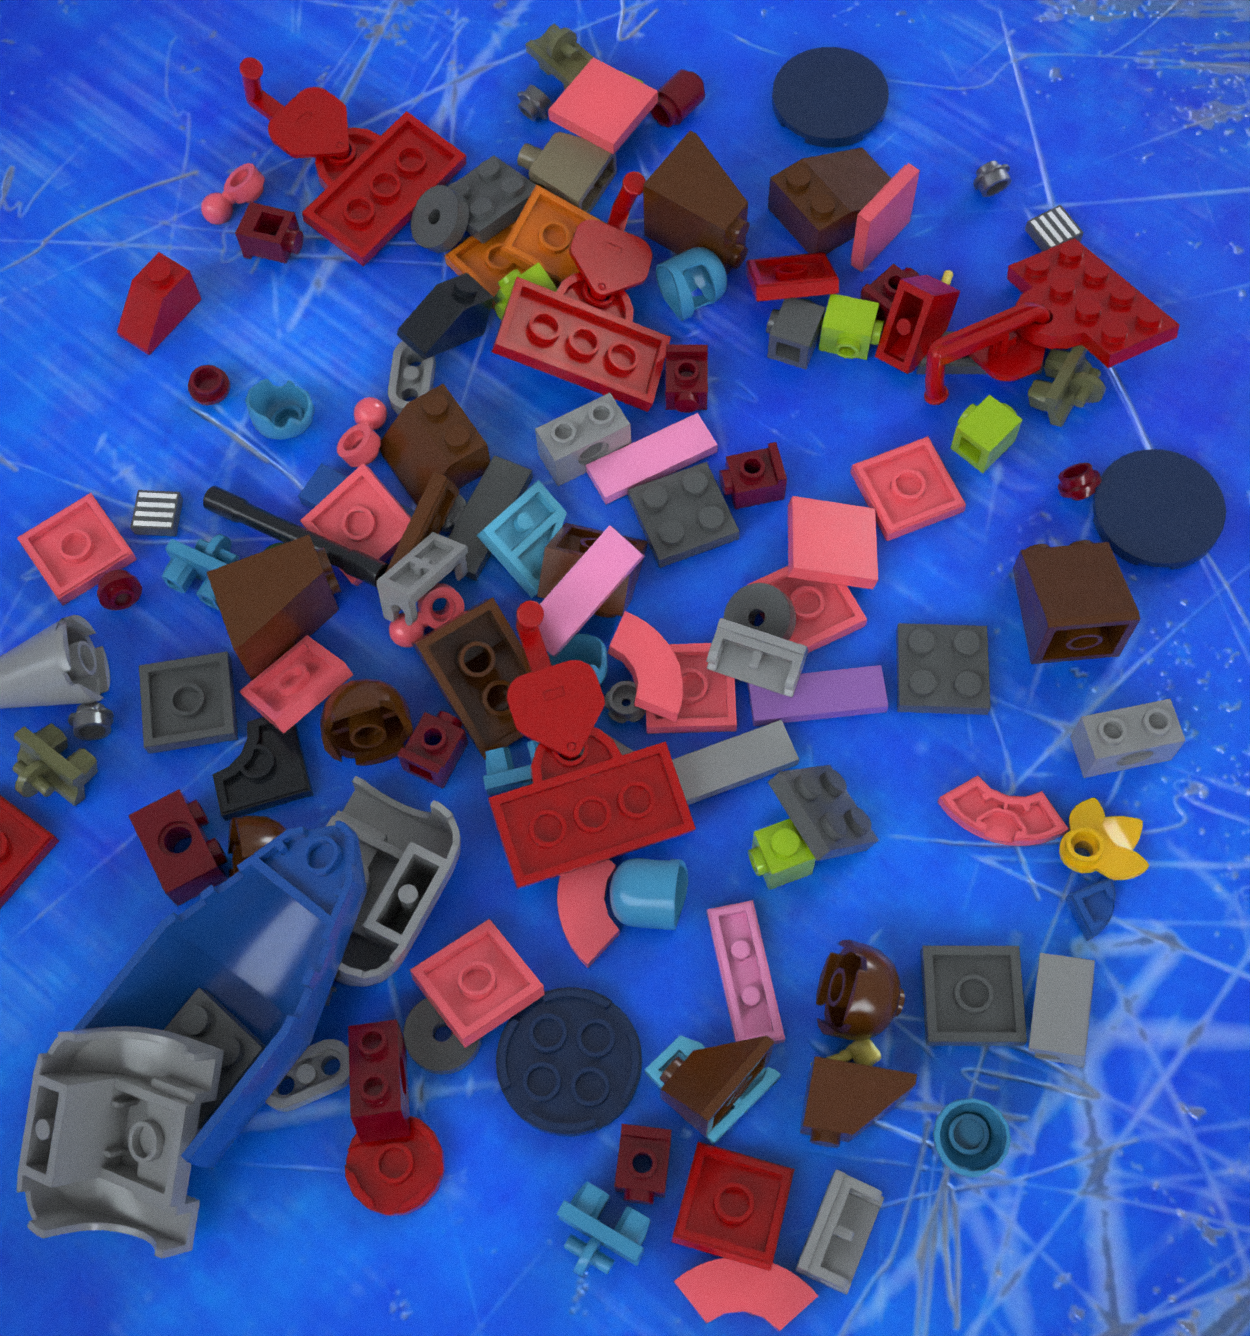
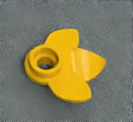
(1106, 839)

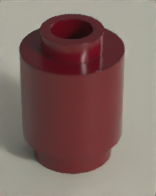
(678, 98)

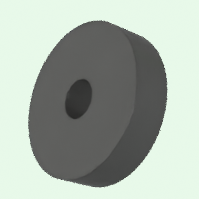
(439, 219)
(766, 599)
(429, 1053)

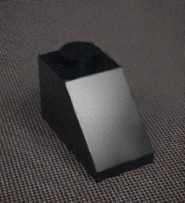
(447, 317)

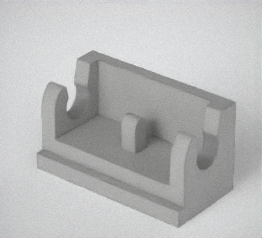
(418, 574)
(756, 657)
(1062, 1009)
(840, 1232)

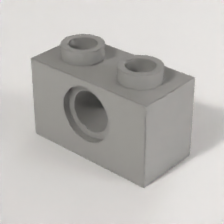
(582, 438)
(1127, 738)

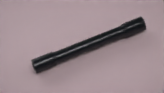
(241, 511)

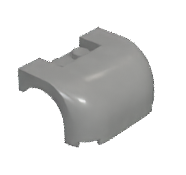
(405, 867)
(110, 1134)

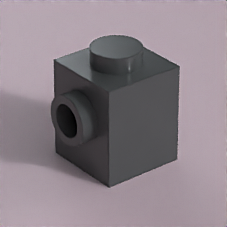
(794, 331)

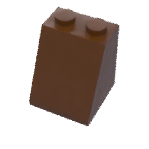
(696, 205)
(274, 600)
(1073, 602)

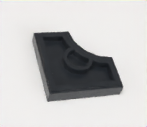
(265, 773)

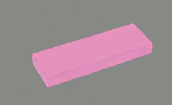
(651, 458)
(586, 588)
(745, 972)

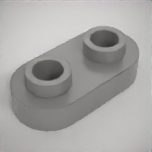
(409, 380)
(309, 1076)

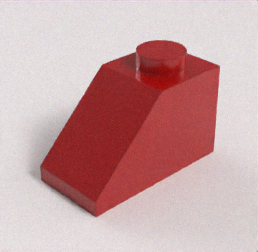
(157, 303)
(915, 321)

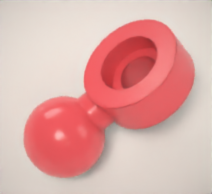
(241, 186)
(361, 442)
(404, 635)

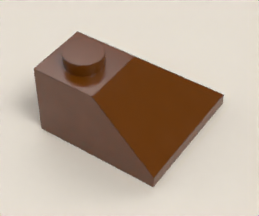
(713, 1080)
(849, 1098)

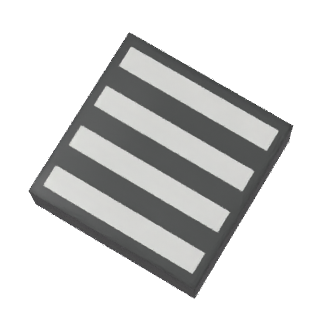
(1053, 228)
(156, 513)

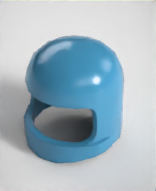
(687, 272)
(649, 892)
(975, 1126)

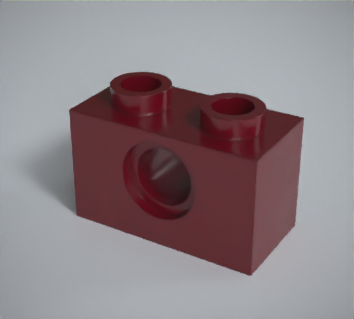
(161, 828)
(378, 1081)

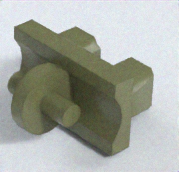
(559, 54)
(1073, 384)
(45, 770)

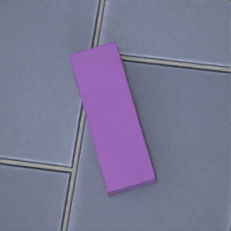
(822, 696)

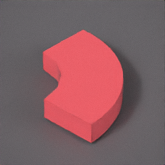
(651, 664)
(1003, 817)
(584, 910)
(735, 1287)

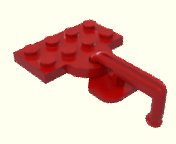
(367, 191)
(1064, 304)
(575, 329)
(585, 806)

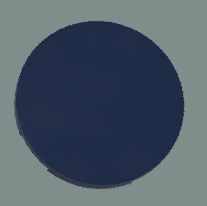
(830, 96)
(1158, 509)
(569, 1062)

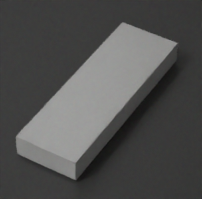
(735, 762)

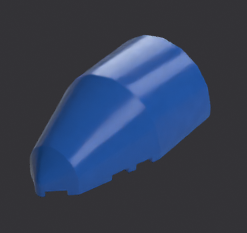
(263, 950)

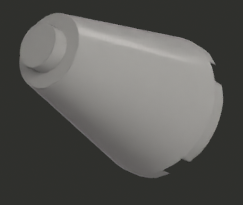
(55, 668)

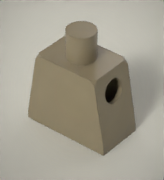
(570, 168)

